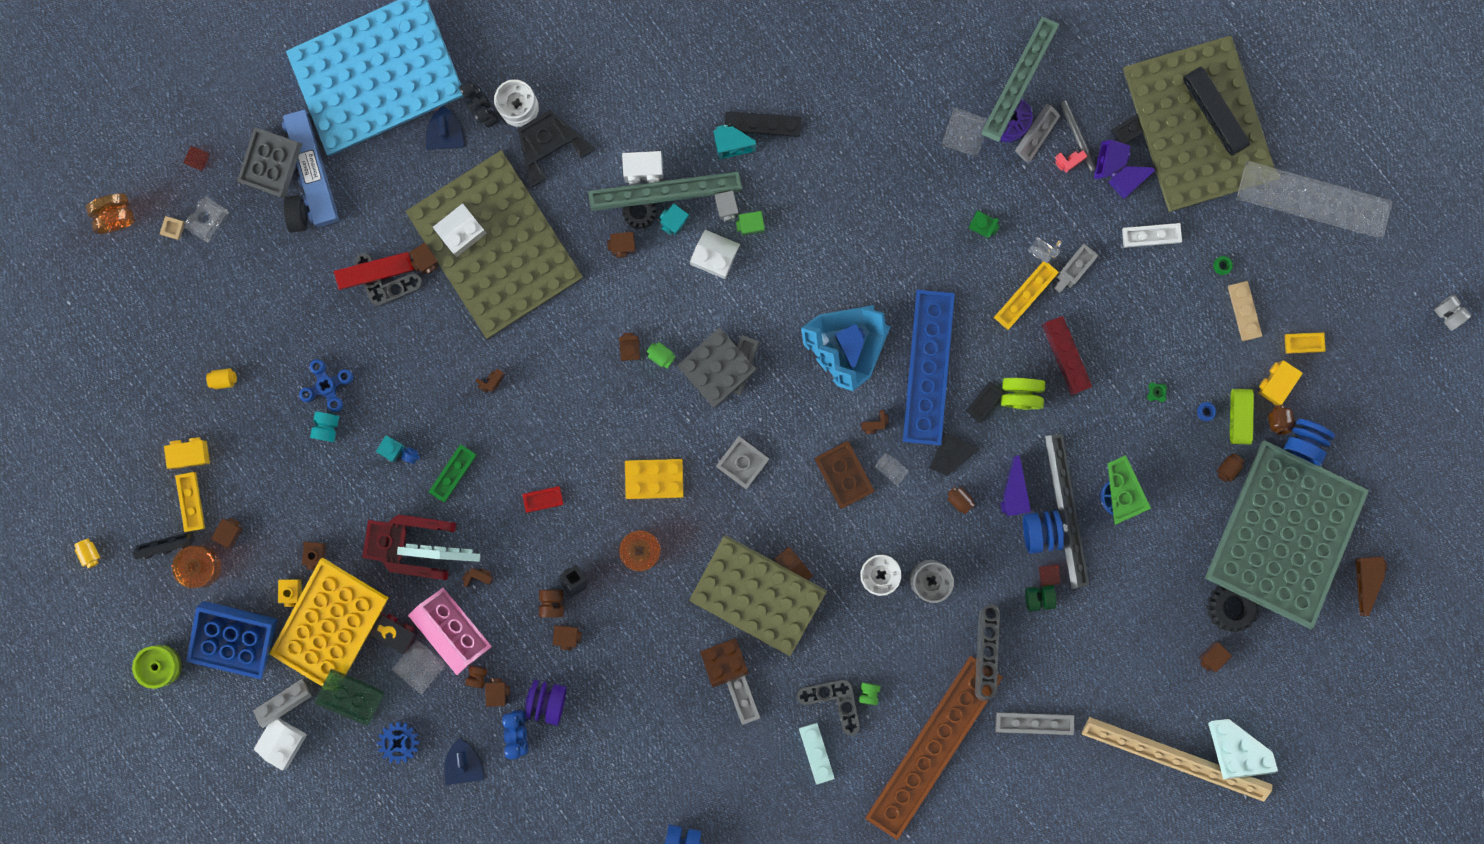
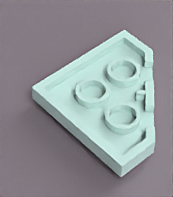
(438, 552)
(1239, 752)

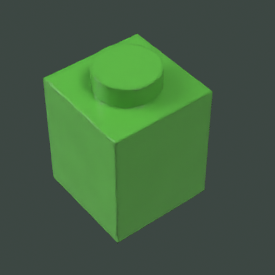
(750, 223)

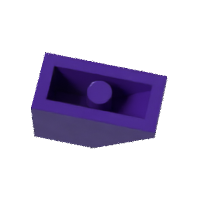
(1111, 158)
(1129, 178)

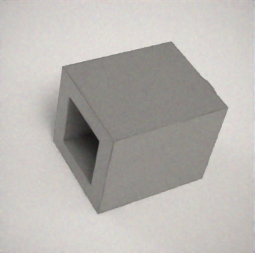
(726, 206)

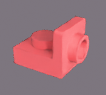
(1074, 159)

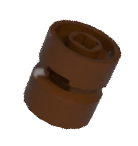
(551, 603)

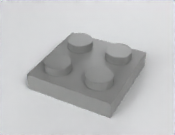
(742, 462)

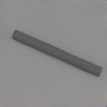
(1077, 134)

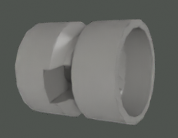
(1452, 312)

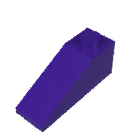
(1015, 493)

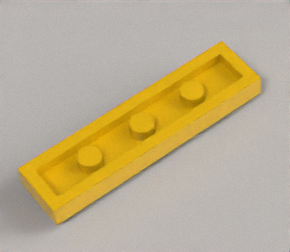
(1026, 295)

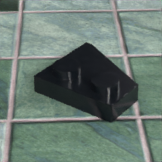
(951, 454)

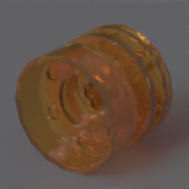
(651, 550)

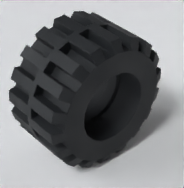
(1217, 614)

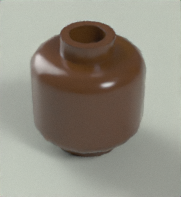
(1281, 420)

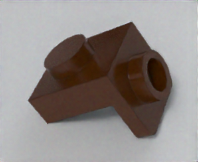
(872, 427)
(482, 575)

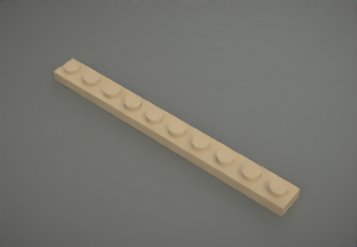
(1174, 758)

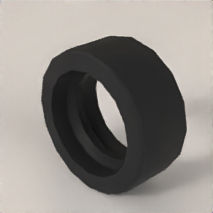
(295, 214)

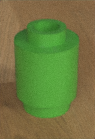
(661, 355)

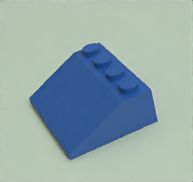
(231, 639)

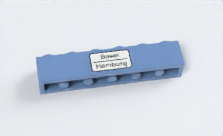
(311, 170)

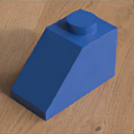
(851, 344)

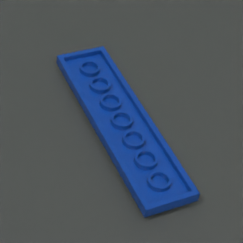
(928, 367)

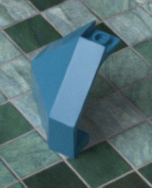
(820, 337)

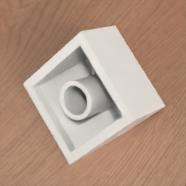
(459, 230)
(714, 254)
(280, 743)

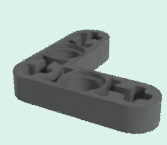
(386, 289)
(841, 698)

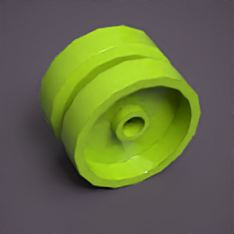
(1023, 391)
(145, 668)

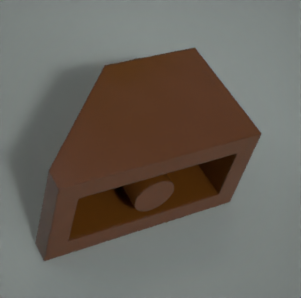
(791, 561)

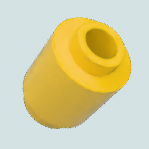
(221, 378)
(87, 553)

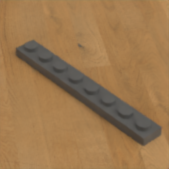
(1067, 510)

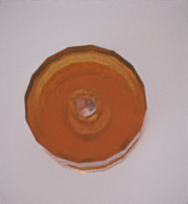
(110, 213)
(207, 570)

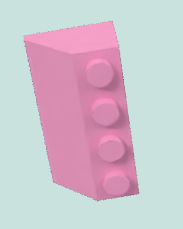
(449, 631)

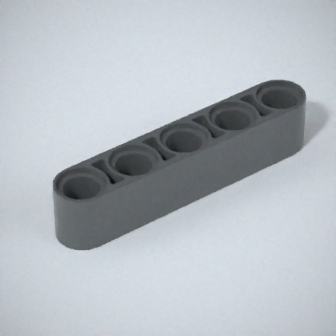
(982, 660)

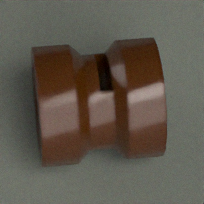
(476, 676)

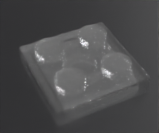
(419, 667)

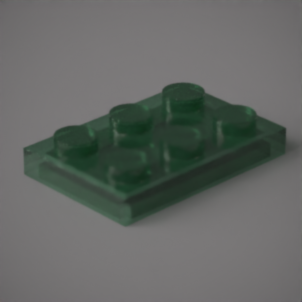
(349, 697)

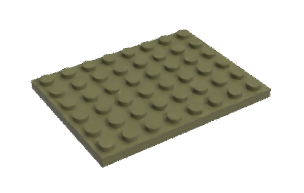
(1180, 140)
(513, 264)

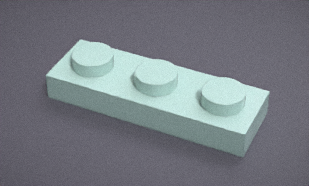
(816, 753)

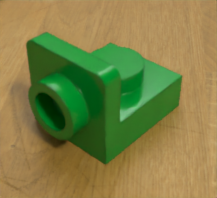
(984, 225)

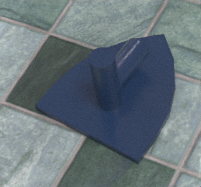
(444, 131)
(462, 764)

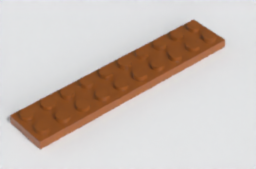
(929, 753)

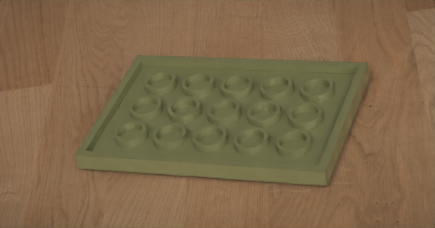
(757, 595)

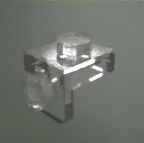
(1044, 251)

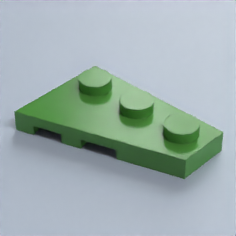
(1125, 490)

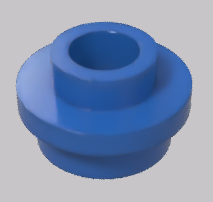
(1212, 411)
(410, 455)

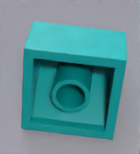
(732, 142)

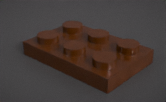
(844, 474)

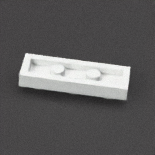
(1151, 235)

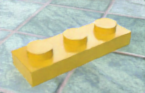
(190, 502)

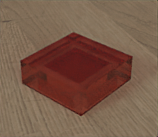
(196, 158)
(1049, 575)

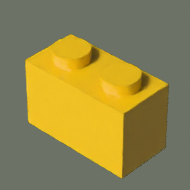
(1279, 383)
(186, 454)

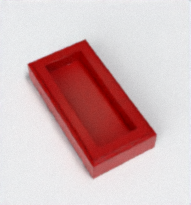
(542, 499)

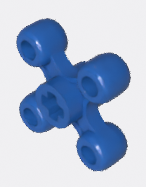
(323, 378)
(515, 734)

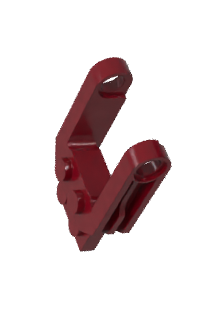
(385, 537)

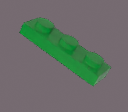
(452, 473)

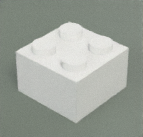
(642, 167)

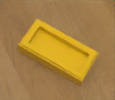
(1305, 343)

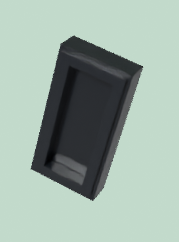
(984, 402)

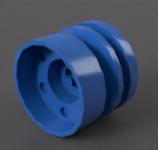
(1310, 439)
(1047, 531)

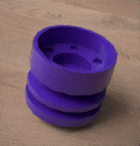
(1018, 127)
(545, 702)

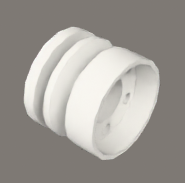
(510, 95)
(880, 586)

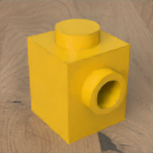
(289, 591)

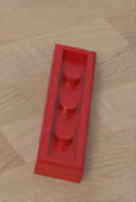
(373, 271)

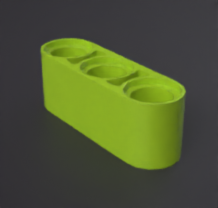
(1241, 416)

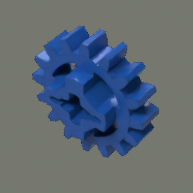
(404, 749)

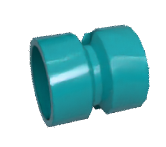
(324, 426)

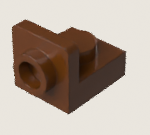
(629, 347)
(494, 380)

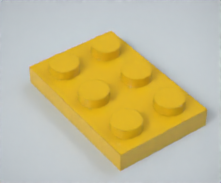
(654, 479)

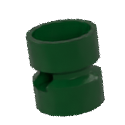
(1047, 597)

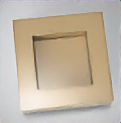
(172, 228)

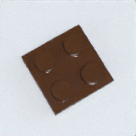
(724, 662)

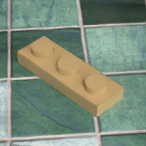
(1244, 311)

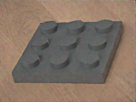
(269, 162)
(717, 368)

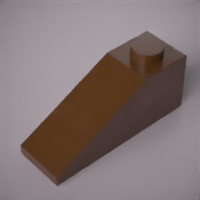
(1369, 576)

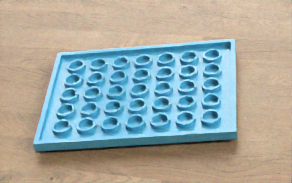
(374, 73)

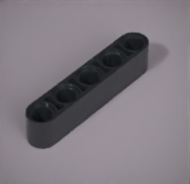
(1216, 111)

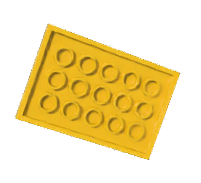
(328, 623)

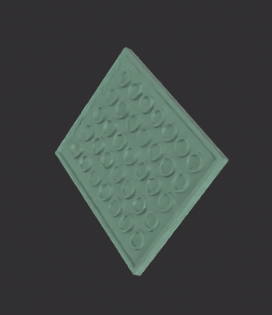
(1287, 534)

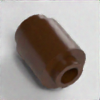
(1230, 468)
(960, 499)

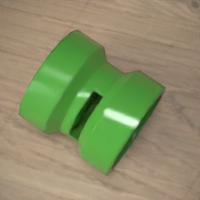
(869, 693)

